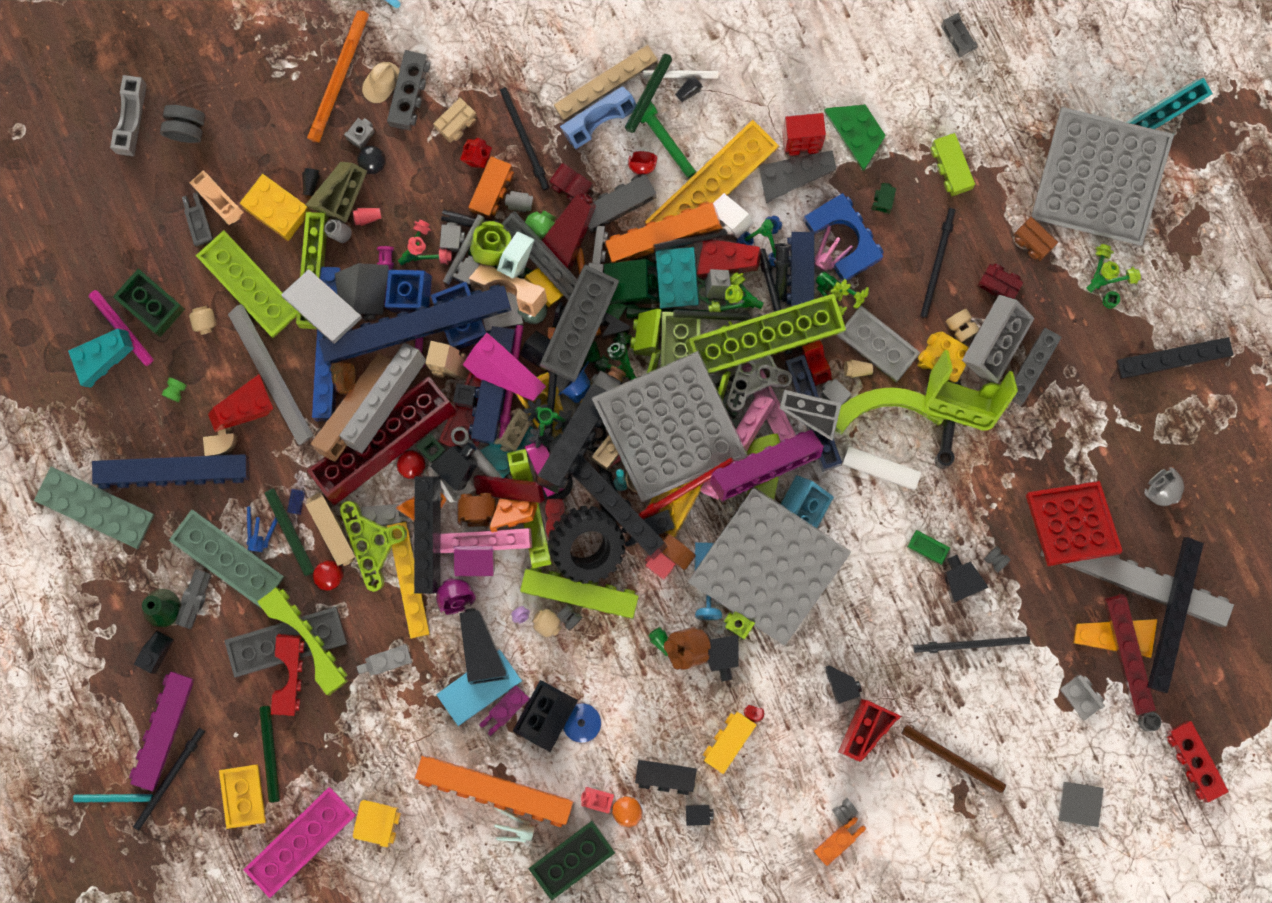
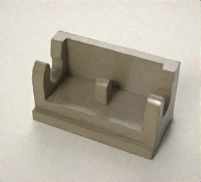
(515, 431)

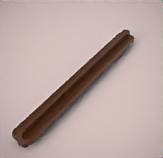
(954, 759)

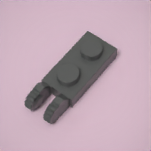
(197, 221)

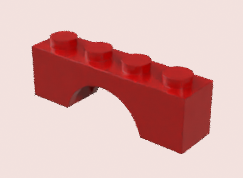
(288, 650)

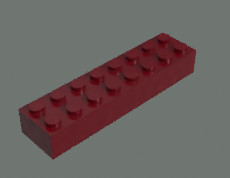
(407, 423)

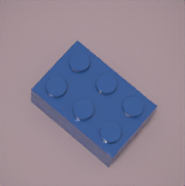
(466, 334)

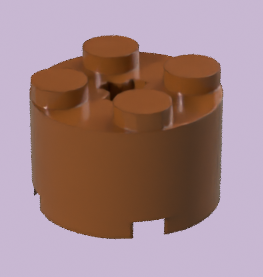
(475, 510)
(687, 648)

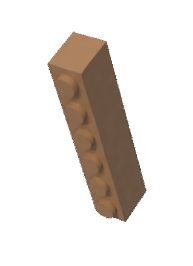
(328, 441)

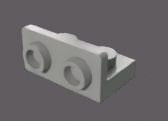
(1082, 696)

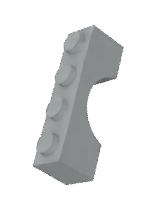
(132, 100)

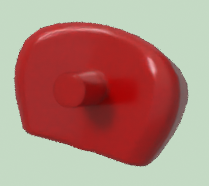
(754, 713)

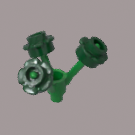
(617, 352)

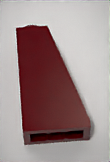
(570, 229)

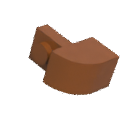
(677, 551)

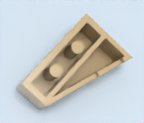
(445, 361)

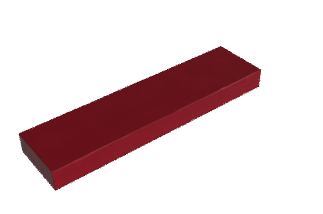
(509, 488)

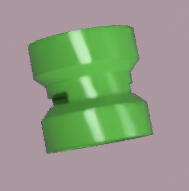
(173, 391)

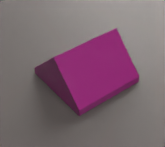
(474, 561)

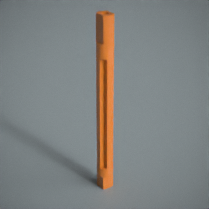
(338, 76)

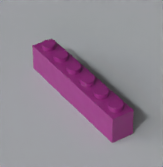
(766, 464)
(162, 731)

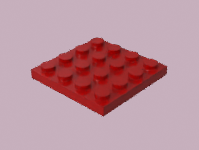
(1073, 523)

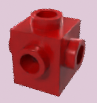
(476, 153)

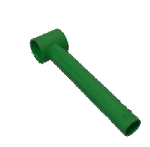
(669, 144)

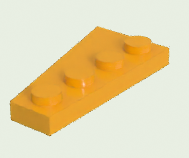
(1100, 635)

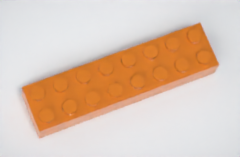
(495, 790)

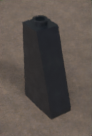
(480, 651)

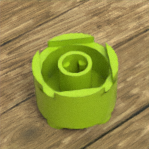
(489, 243)

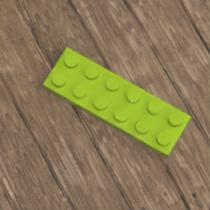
(247, 283)

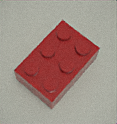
(803, 134)

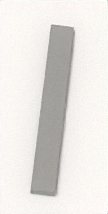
(270, 374)

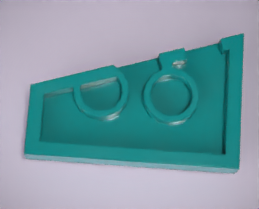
(499, 458)

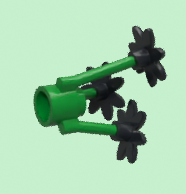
(545, 417)

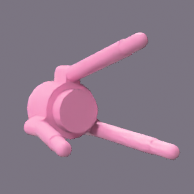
(824, 261)

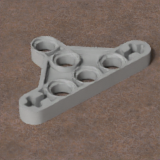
(755, 382)

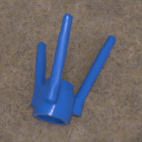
(256, 542)

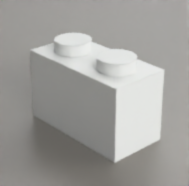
(732, 216)

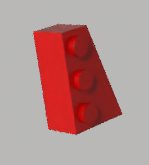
(728, 256)
(242, 406)
(866, 729)

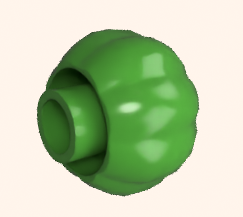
(540, 223)

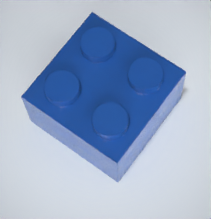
(407, 290)

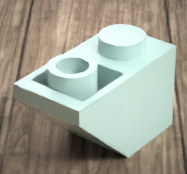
(515, 255)

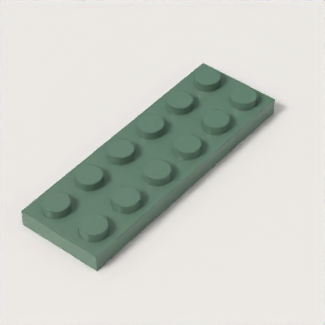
(94, 507)
(225, 557)

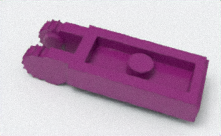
(505, 709)

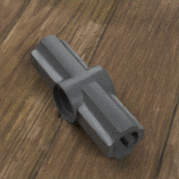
(193, 599)

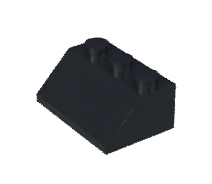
(545, 716)
(665, 776)

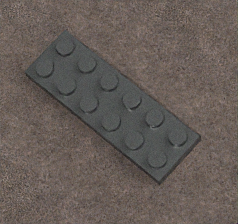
(579, 323)
(257, 649)

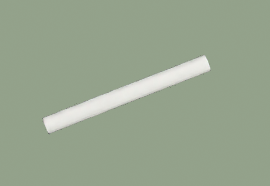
(684, 74)

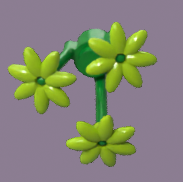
(829, 282)

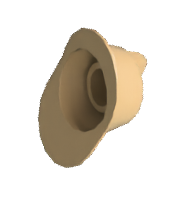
(380, 82)

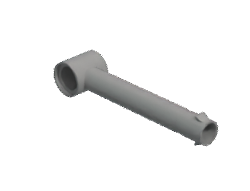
(486, 467)

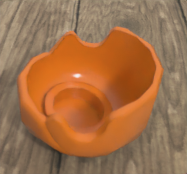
(627, 811)

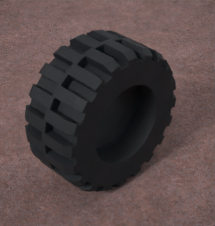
(596, 565)

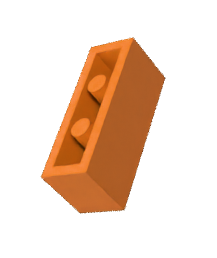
(491, 188)

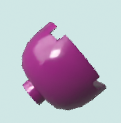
(454, 595)

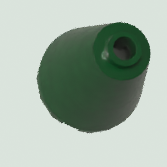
(161, 607)

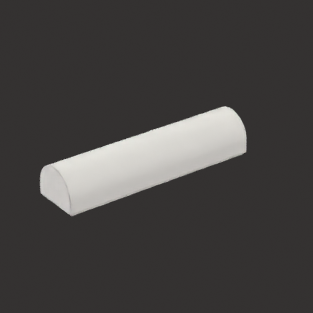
(881, 468)

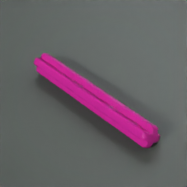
(117, 323)

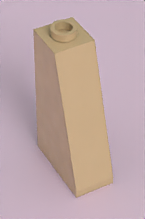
(330, 529)

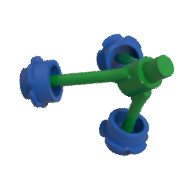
(769, 226)

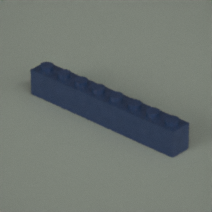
(170, 470)

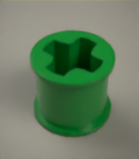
(1111, 294)

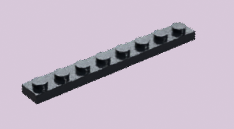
(1175, 615)

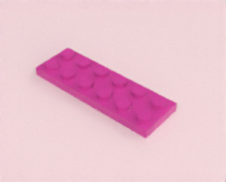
(299, 842)

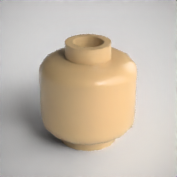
(202, 320)
(546, 623)

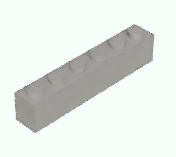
(383, 398)

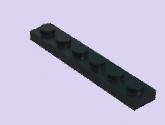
(1174, 358)

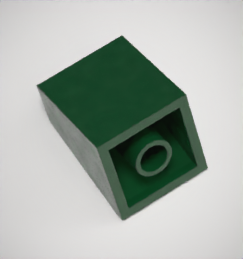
(636, 282)

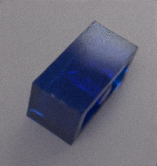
(296, 501)

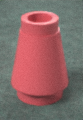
(366, 215)

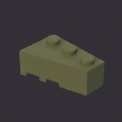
(338, 192)

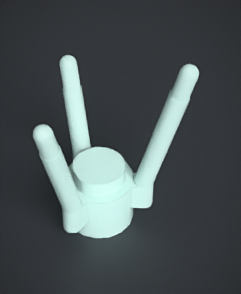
(524, 831)

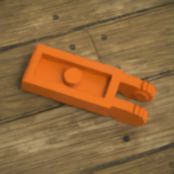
(838, 842)

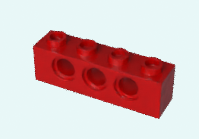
(1216, 785)

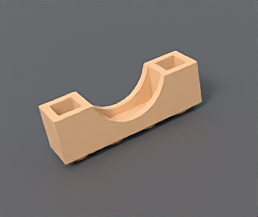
(529, 296)

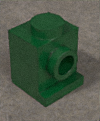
(884, 198)
(427, 444)

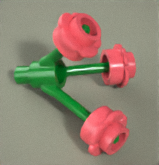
(417, 246)

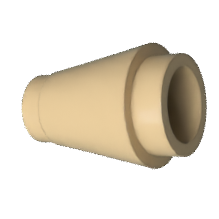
(857, 368)

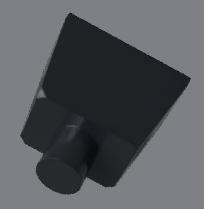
(456, 465)
(962, 579)
(724, 656)

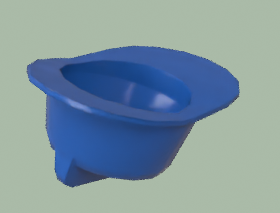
(577, 390)

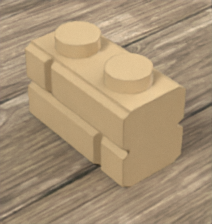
(455, 120)

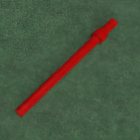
(654, 508)

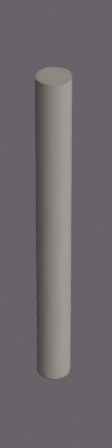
(462, 251)

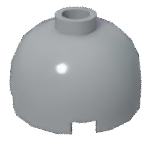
(1165, 488)

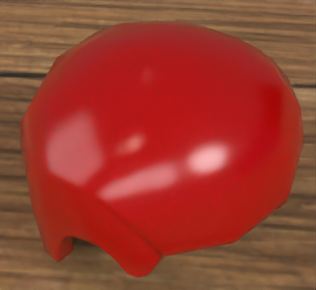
(642, 162)
(410, 464)
(328, 575)

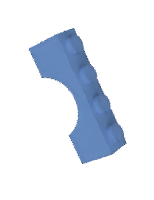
(615, 105)

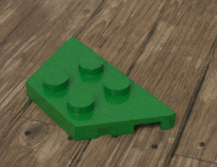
(857, 130)

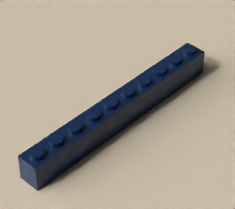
(417, 324)

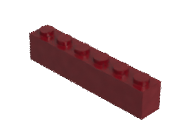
(1129, 654)

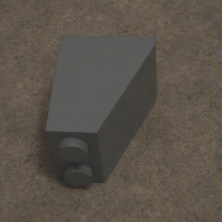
(363, 288)

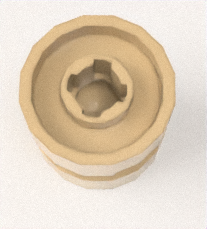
(958, 321)

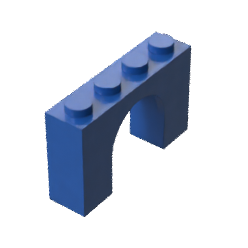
(840, 211)

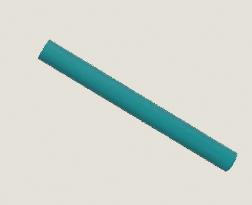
(112, 798)

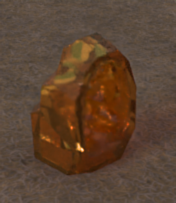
(343, 377)

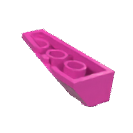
(496, 365)

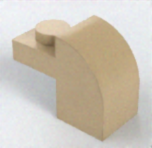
(220, 444)

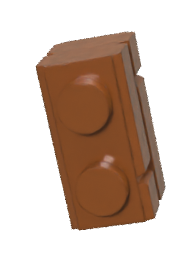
(1035, 239)

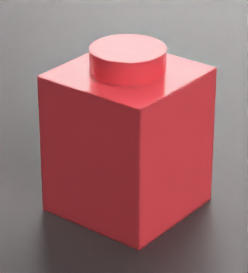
(660, 565)

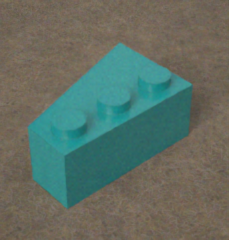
(99, 355)

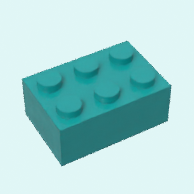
(677, 277)

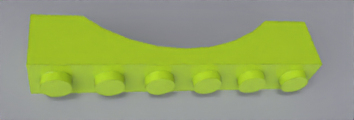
(326, 671)

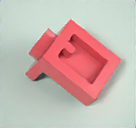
(597, 799)

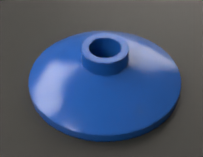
(591, 727)

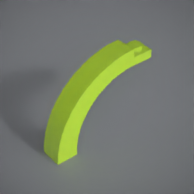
(882, 398)
(521, 470)

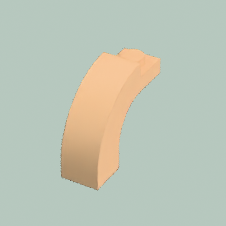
(216, 198)

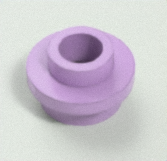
(520, 615)

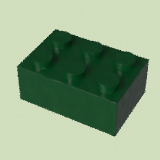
(149, 302)

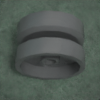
(182, 124)

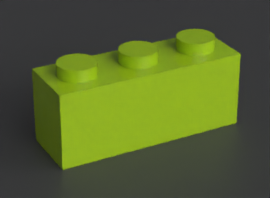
(952, 164)

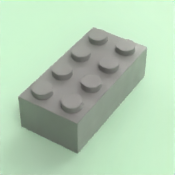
(998, 339)

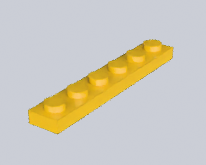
(412, 601)

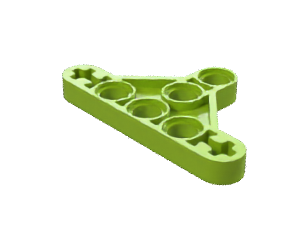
(368, 533)

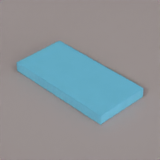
(466, 700)

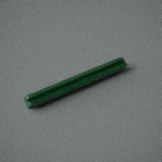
(648, 93)
(289, 532)
(269, 754)

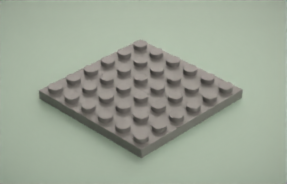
(1102, 176)
(669, 426)
(769, 566)

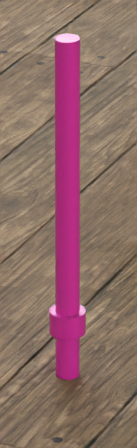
(505, 418)

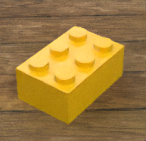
(275, 207)
(728, 742)

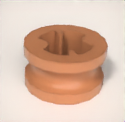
(616, 373)

